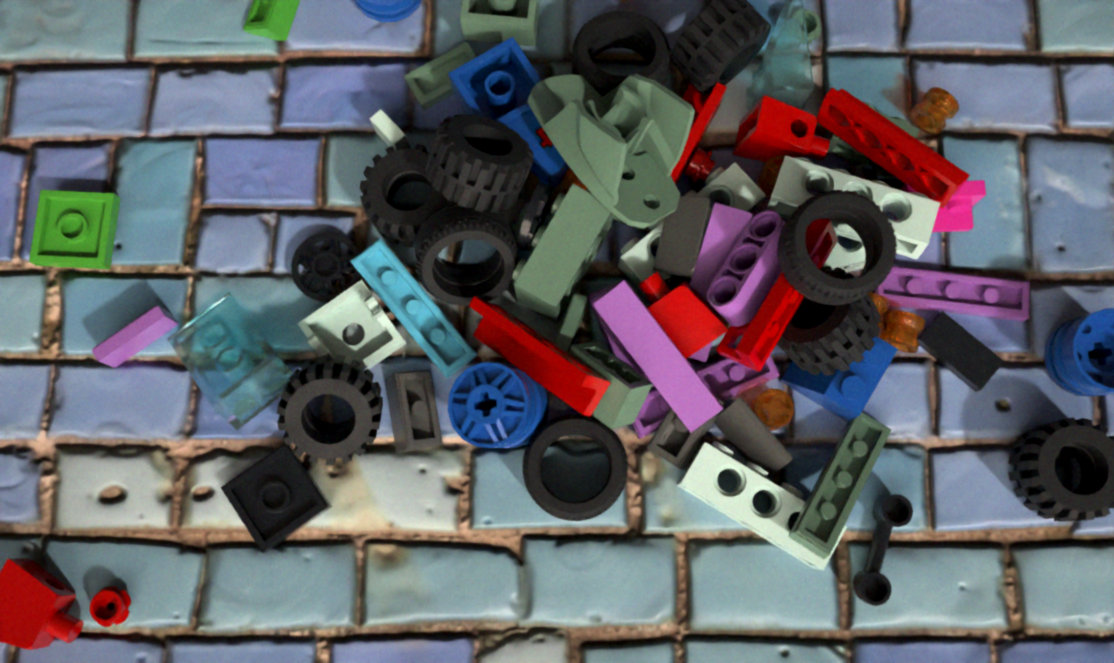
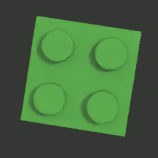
(75, 229)

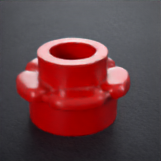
(700, 165)
(100, 606)

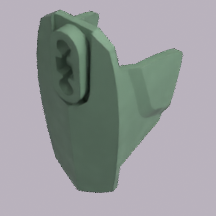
(618, 142)

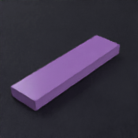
(720, 237)
(956, 293)
(658, 356)
(723, 378)

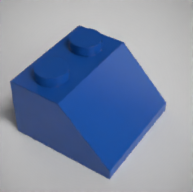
(845, 391)

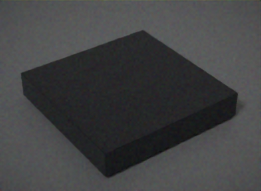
(276, 497)

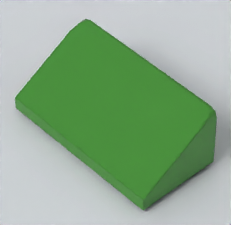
(271, 18)

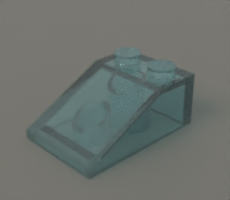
(786, 64)
(231, 361)

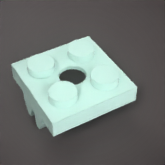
(353, 306)

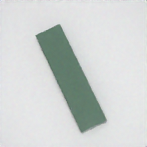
(839, 485)

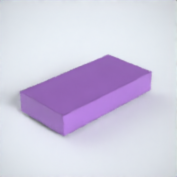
(135, 336)

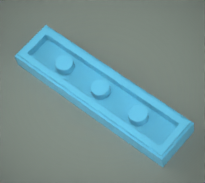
(413, 308)

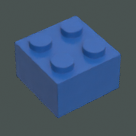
(495, 83)

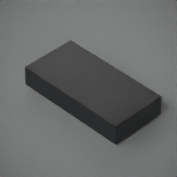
(959, 351)

